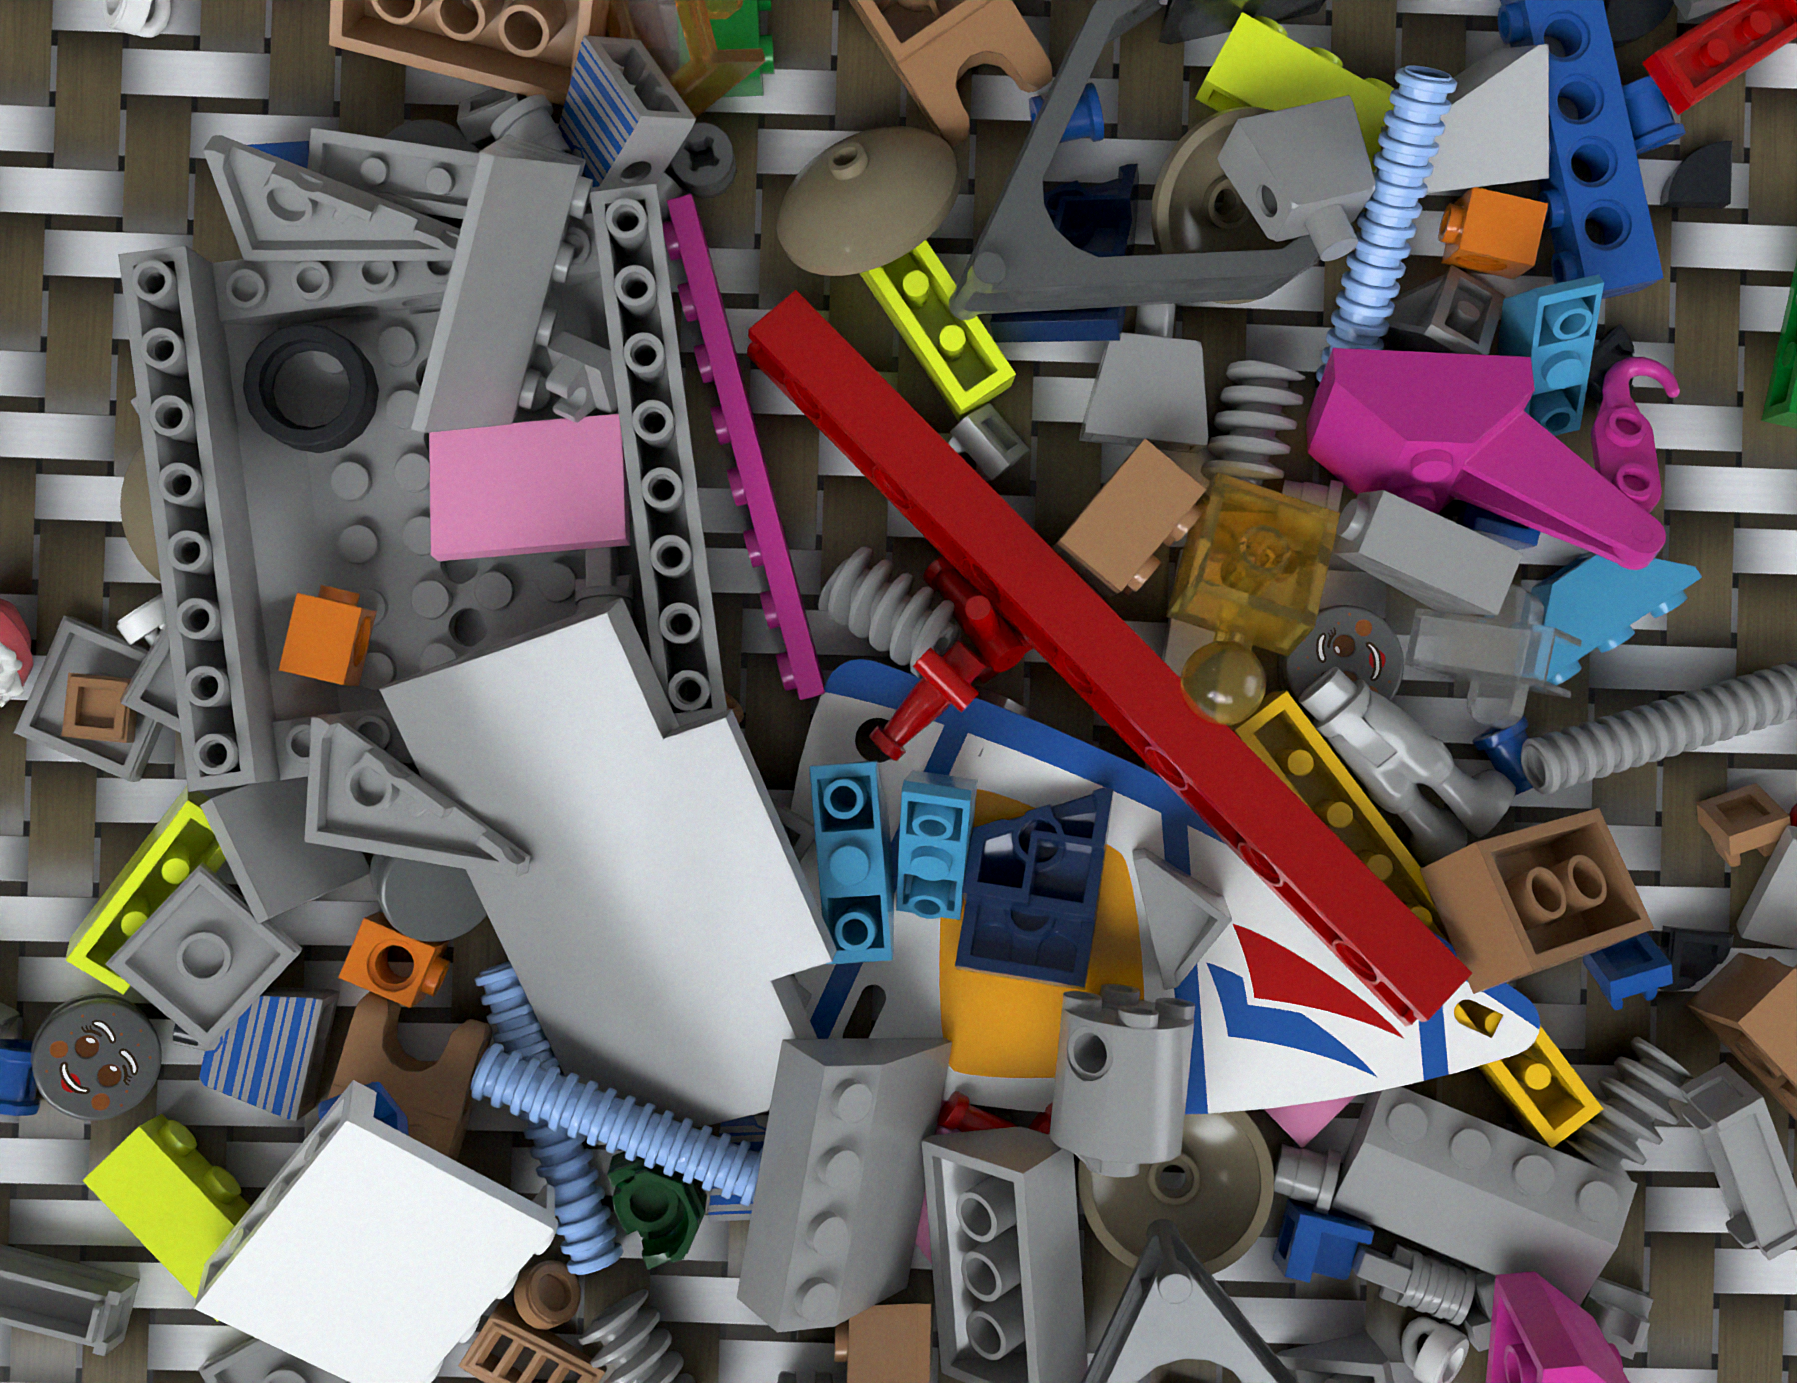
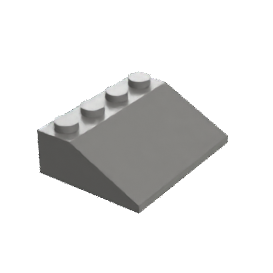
(501, 286)
(840, 1177)

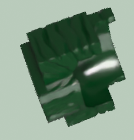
(657, 1207)

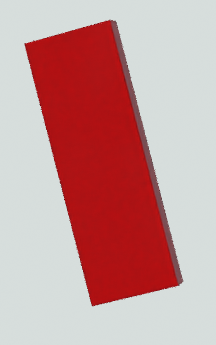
(1721, 49)

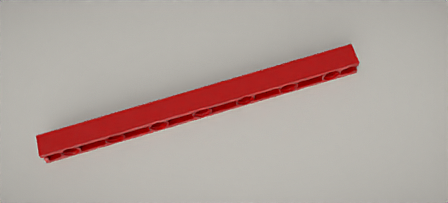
(1106, 663)

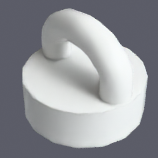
(131, 16)
(144, 621)
(1441, 1353)

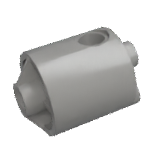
(1121, 1078)

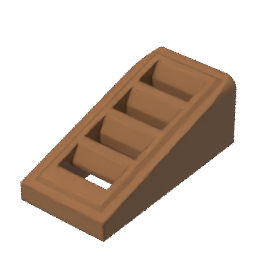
(507, 1322)

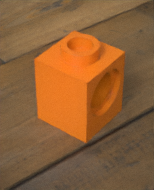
(1492, 232)
(328, 637)
(369, 966)

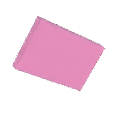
(528, 488)

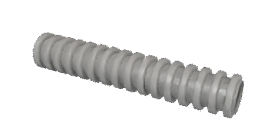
(1661, 729)

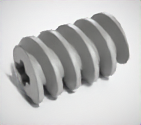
(1252, 422)
(886, 610)
(1631, 1109)
(633, 1344)

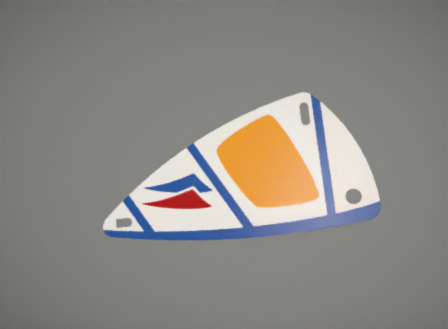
(1271, 1001)

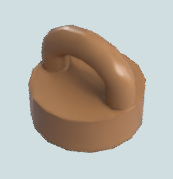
(547, 1294)

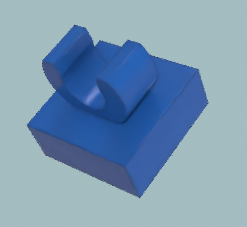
(1630, 969)

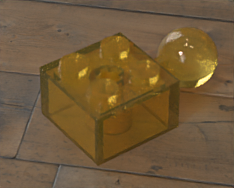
(1253, 578)

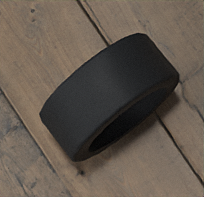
(268, 361)

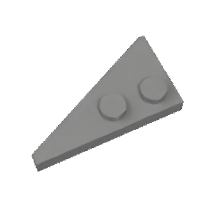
(305, 216)
(379, 806)

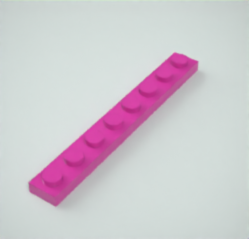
(736, 424)

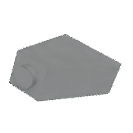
(1495, 122)
(1426, 554)

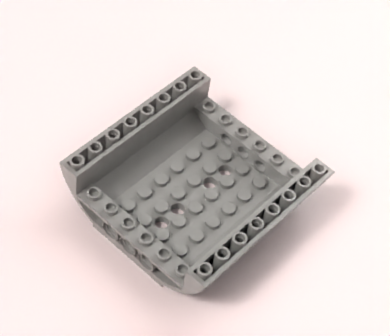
(258, 521)

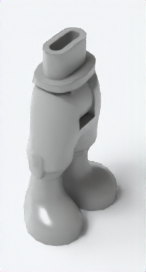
(1394, 754)

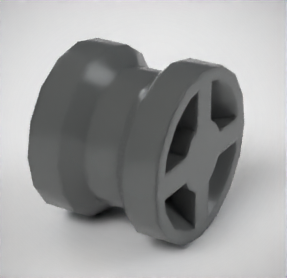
(709, 172)

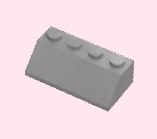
(1481, 1192)
(1005, 1257)

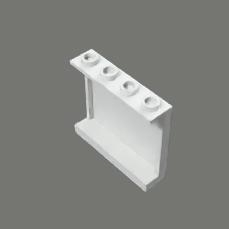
(372, 1251)

